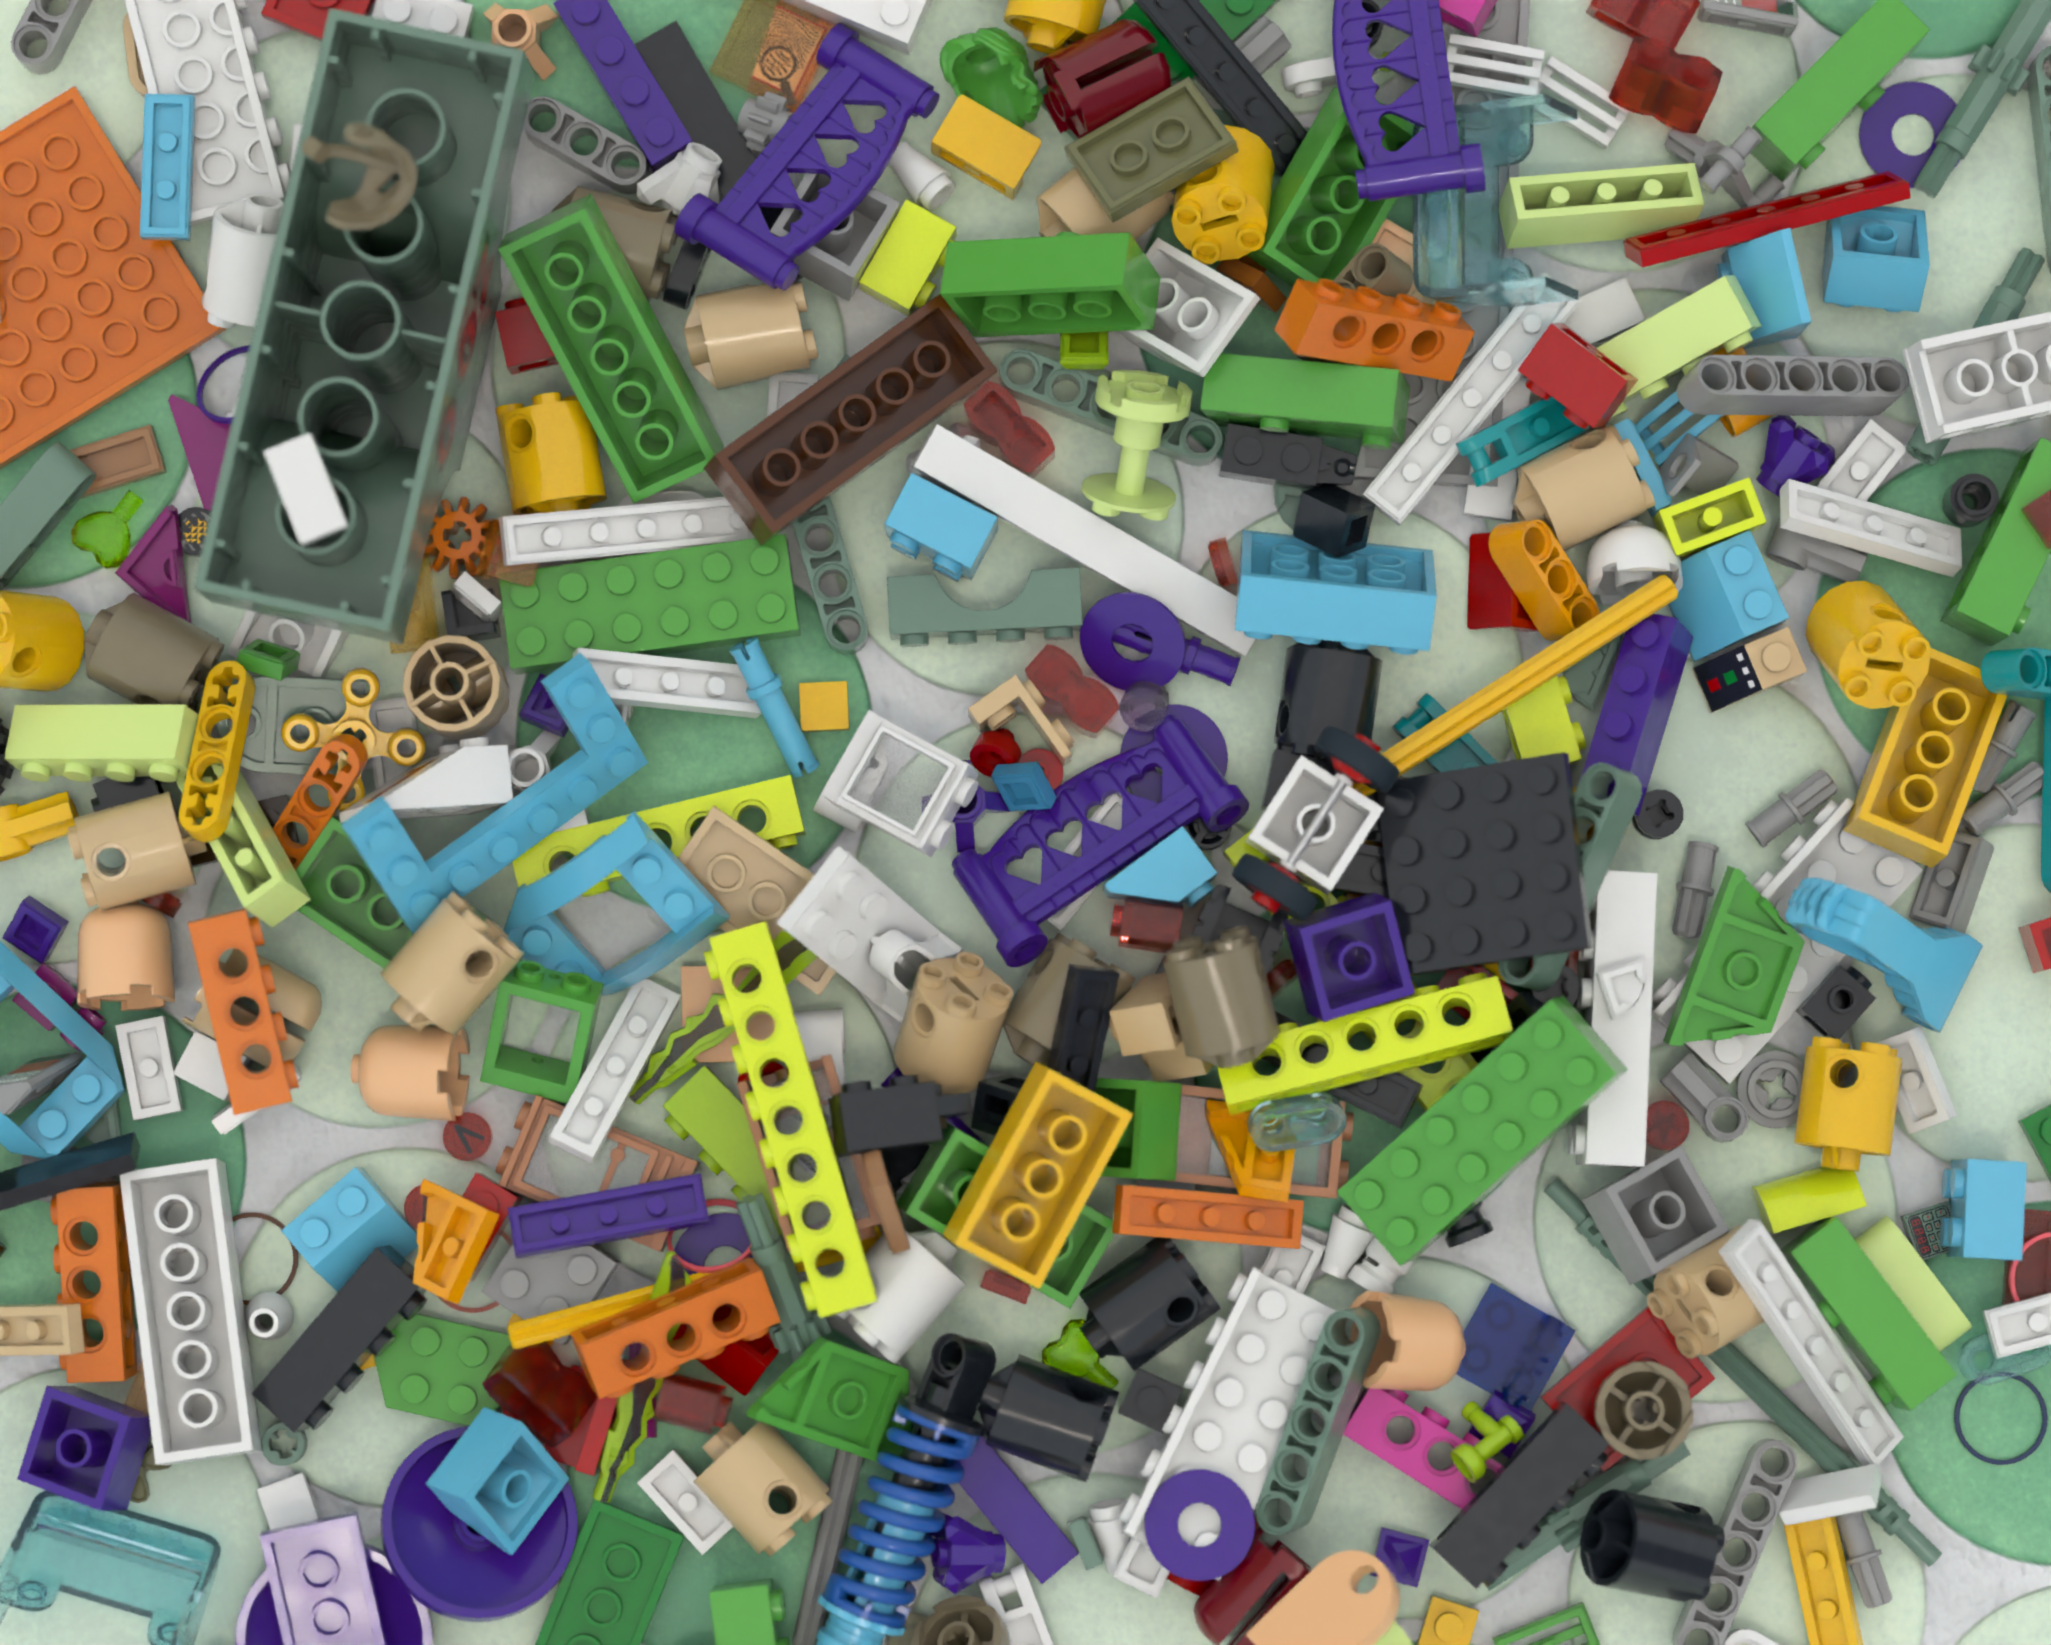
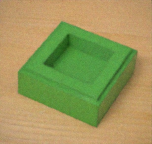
(269, 659)

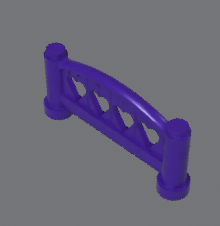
(853, 77)
(1433, 156)
(1189, 790)

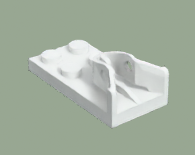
(864, 931)

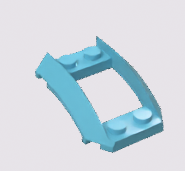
(651, 871)
(86, 1090)

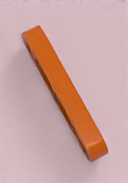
(304, 810)

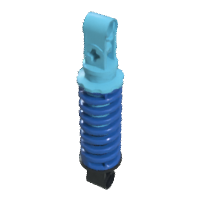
(877, 1584)

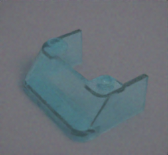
(1460, 231)
(111, 1560)

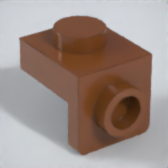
(1252, 277)

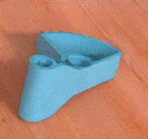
(1918, 963)

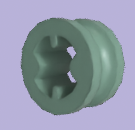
(276, 1456)

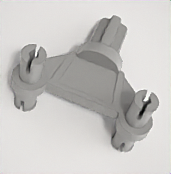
(1723, 165)

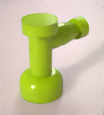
(1471, 1459)

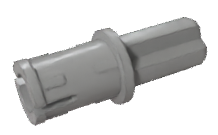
(2003, 743)
(2003, 799)
(1792, 807)
(1694, 889)
(1863, 1559)

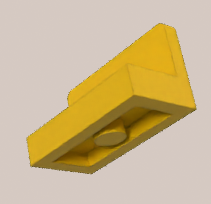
(985, 146)

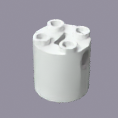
(240, 259)
(910, 1291)

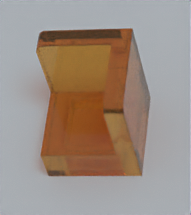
(491, 561)

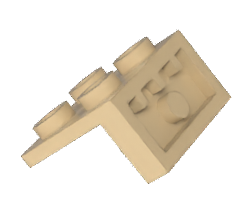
(998, 709)

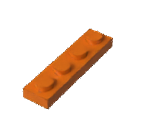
(1207, 1216)

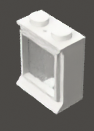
(901, 784)

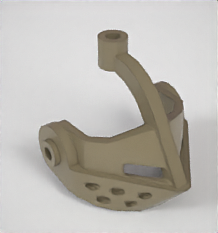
(385, 159)

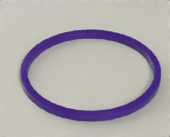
(224, 420)

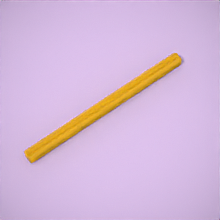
(1529, 676)
(567, 1320)

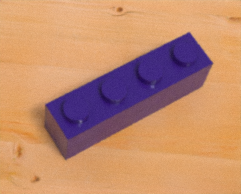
(625, 79)
(1640, 698)

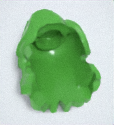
(993, 73)

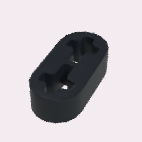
(686, 274)

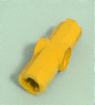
(35, 824)

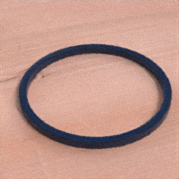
(2009, 1461)

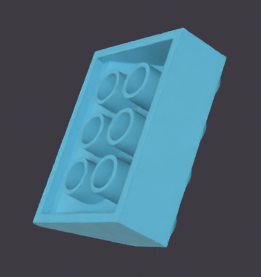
(1358, 599)

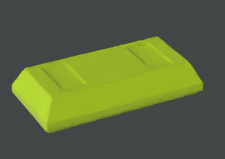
(1084, 350)

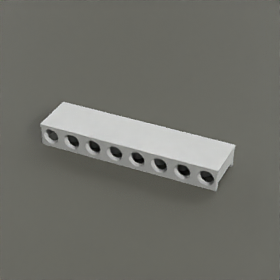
(1982, 377)

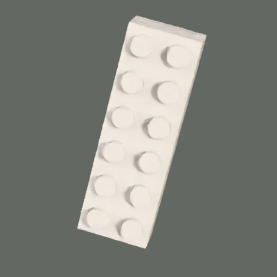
(1622, 931)
(190, 1312)

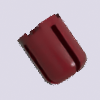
(1102, 76)
(1235, 1594)

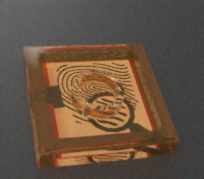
(771, 50)

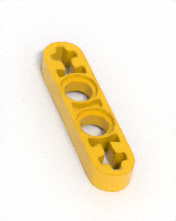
(223, 750)

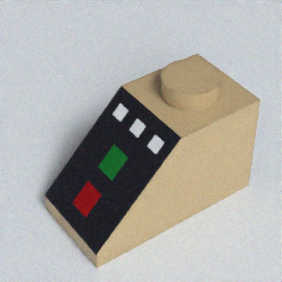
(1750, 670)

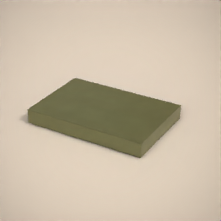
(1151, 149)

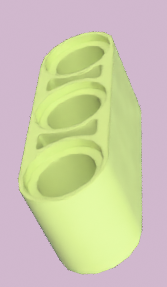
(1913, 1283)

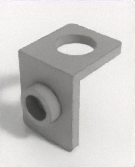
(1696, 467)

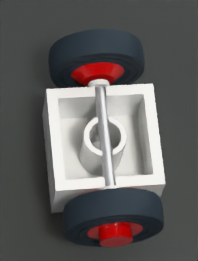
(1315, 824)

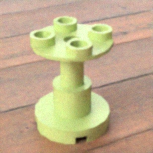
(1141, 408)

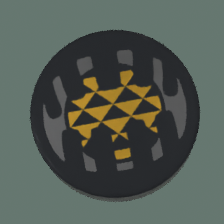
(193, 529)

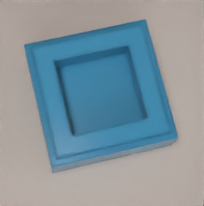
(1023, 786)

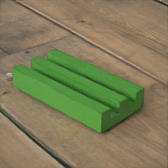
(1548, 1621)

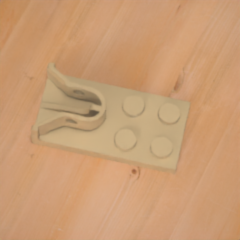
(749, 880)

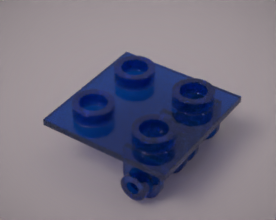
(1512, 1347)

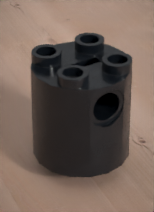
(1322, 689)
(1145, 1303)
(1046, 1416)
(1650, 1546)

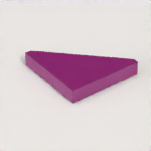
(203, 444)
(157, 565)

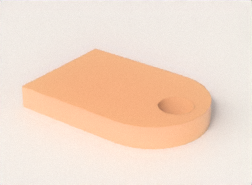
(1328, 1607)

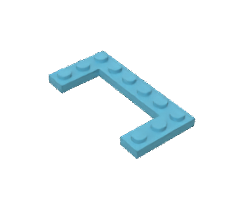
(604, 761)

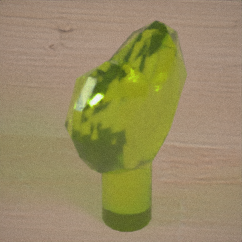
(107, 532)
(1077, 1356)

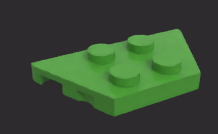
(1737, 968)
(439, 1368)
(837, 1399)

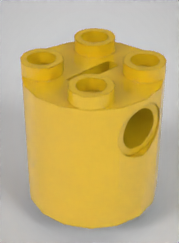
(1054, 23)
(1228, 205)
(550, 455)
(38, 642)
(1868, 645)
(1852, 1118)

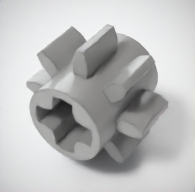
(762, 119)

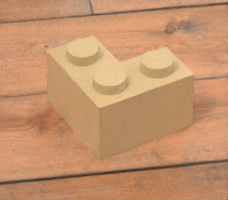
(1148, 1026)

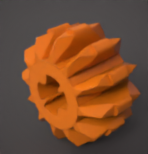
(449, 525)

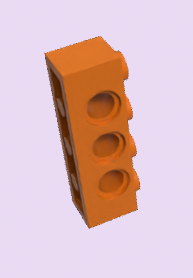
(1374, 329)
(246, 1088)
(109, 1258)
(650, 1321)

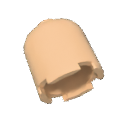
(125, 958)
(413, 1072)
(1417, 1342)

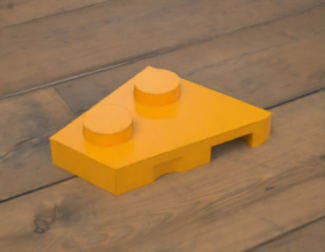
(1252, 1170)
(450, 1241)

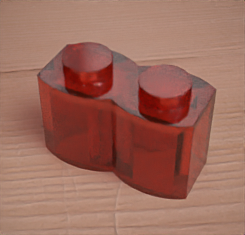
(1646, 18)
(1665, 84)
(999, 422)
(1083, 700)
(1146, 924)
(540, 1391)
(693, 1404)

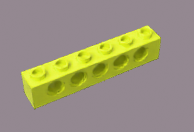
(774, 797)
(1390, 1053)

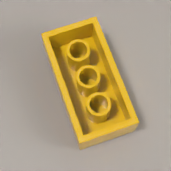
(1927, 763)
(1037, 1175)

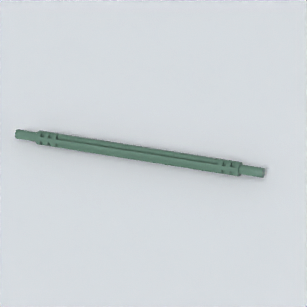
(1766, 1395)

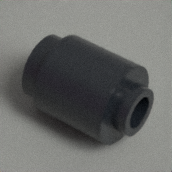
(1982, 493)

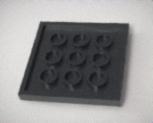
(1485, 864)

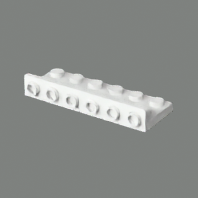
(208, 54)
(1826, 855)
(1235, 1400)

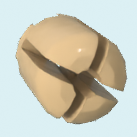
(294, 997)

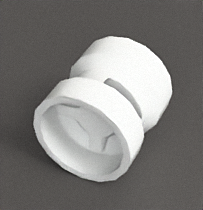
(1377, 1269)

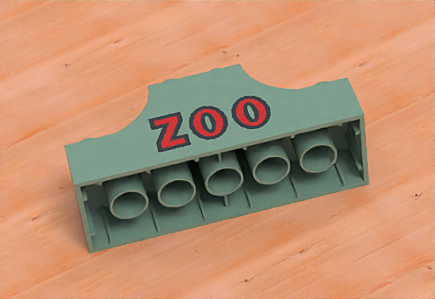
(371, 330)

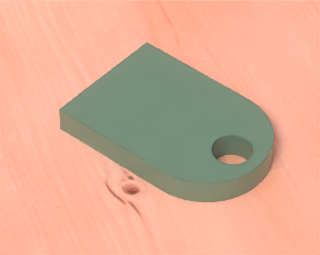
(277, 701)

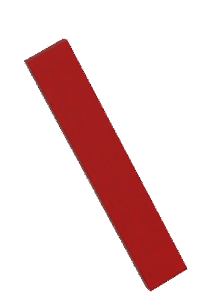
(1766, 218)

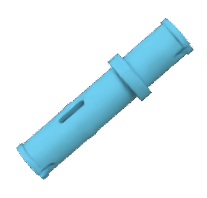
(766, 690)

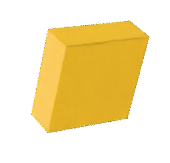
(824, 706)

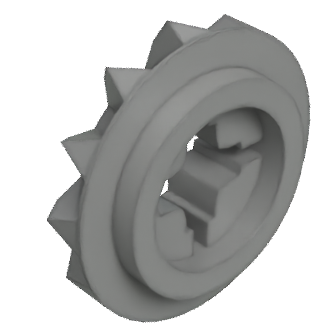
(1766, 1068)

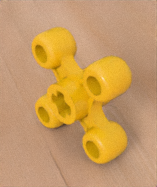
(355, 717)

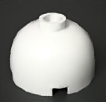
(1628, 560)

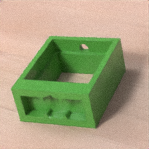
(532, 1071)

